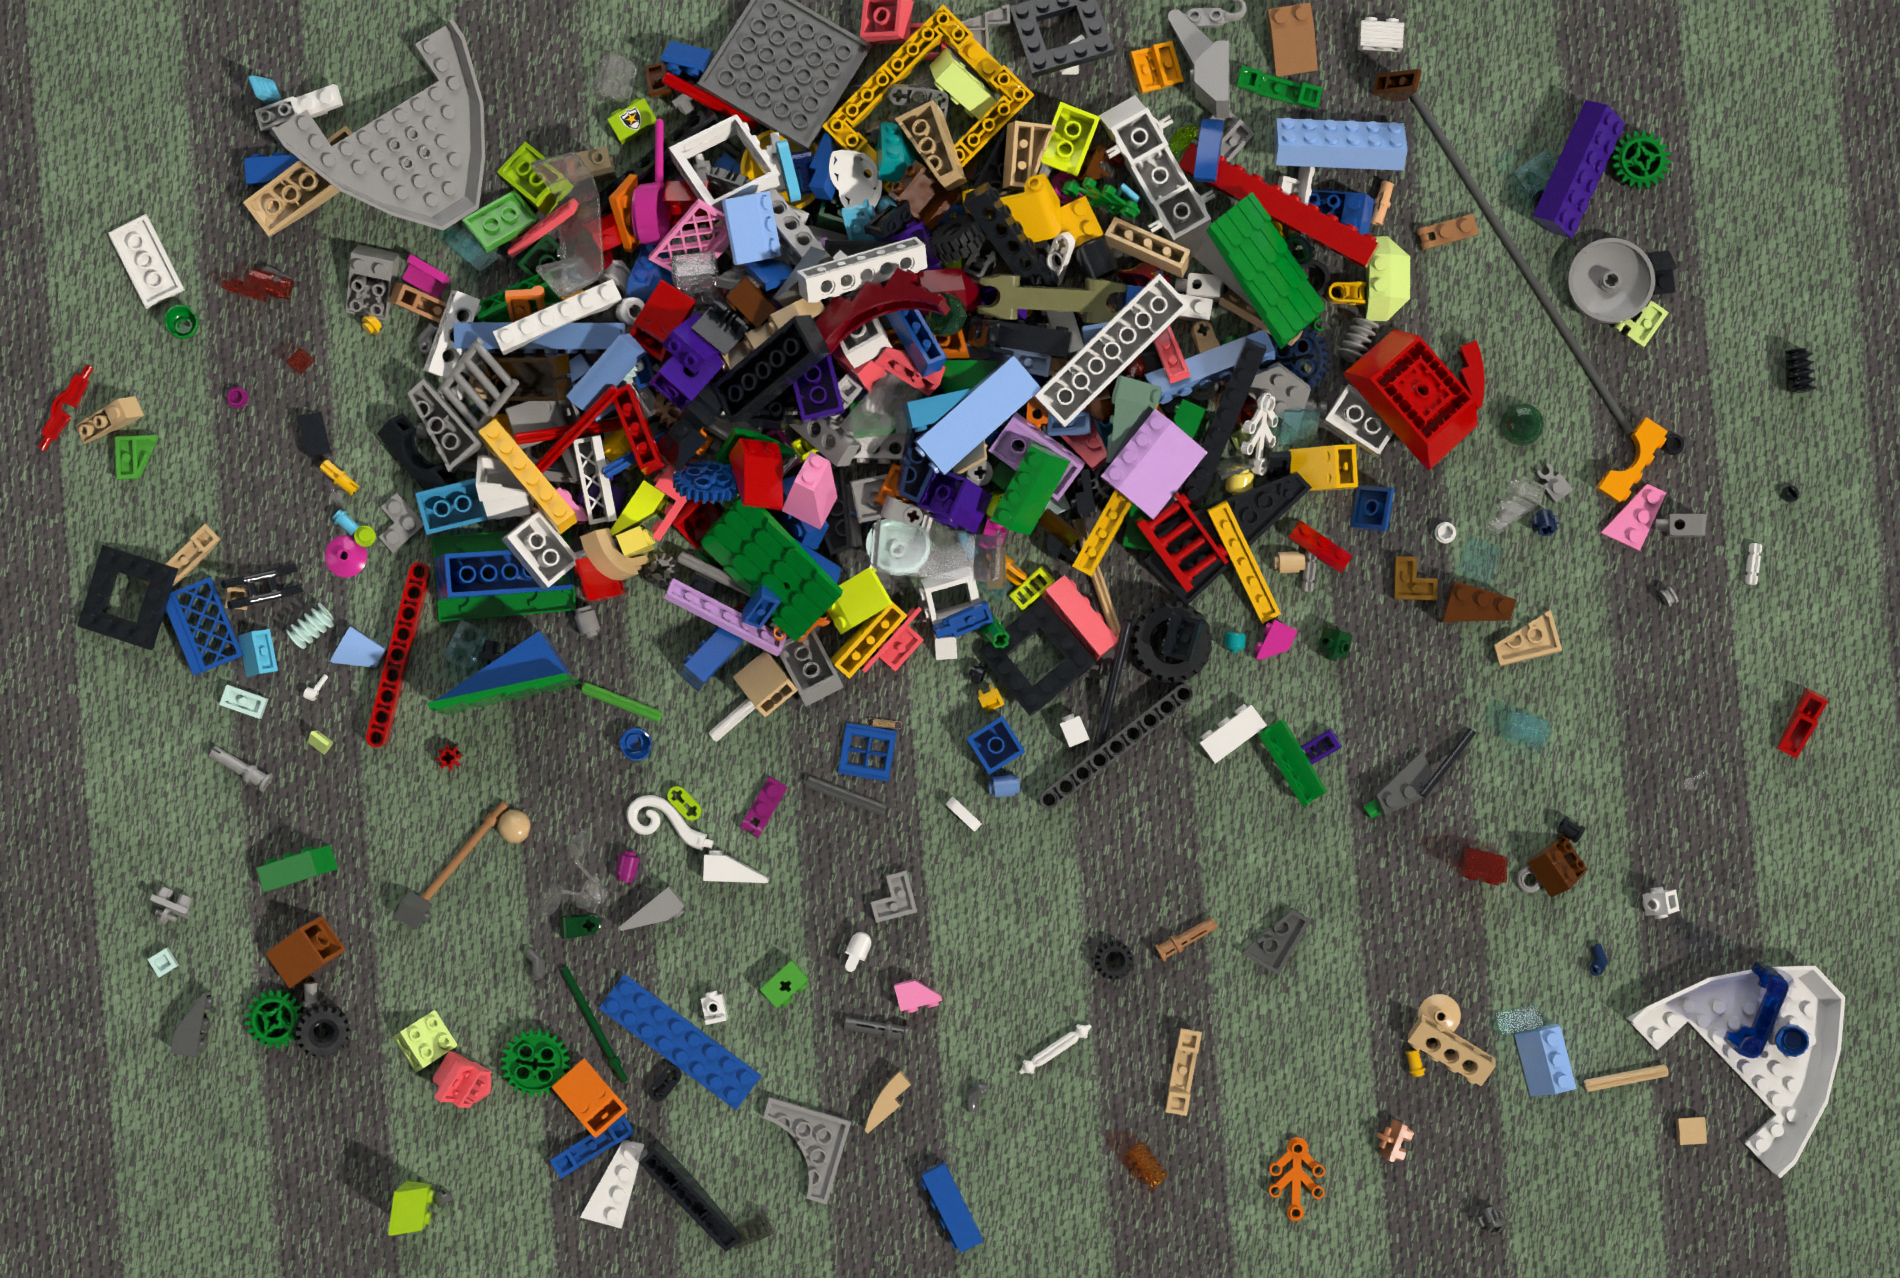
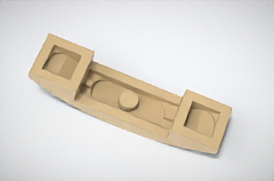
(193, 552)
(1183, 1071)

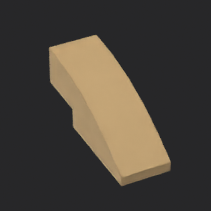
(886, 1100)

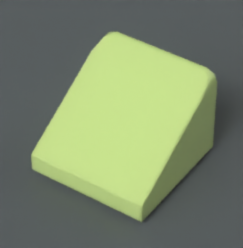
(319, 741)

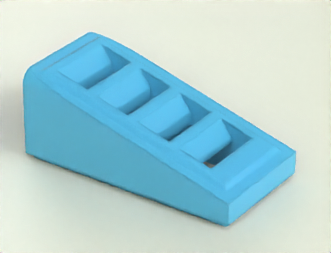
(264, 89)
(1126, 193)

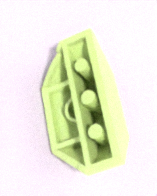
(1387, 280)

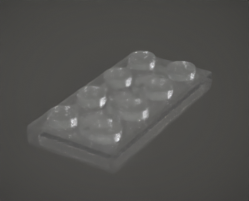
(879, 411)

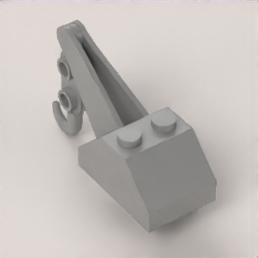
(1209, 60)

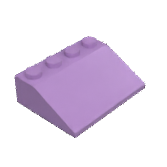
(1154, 464)

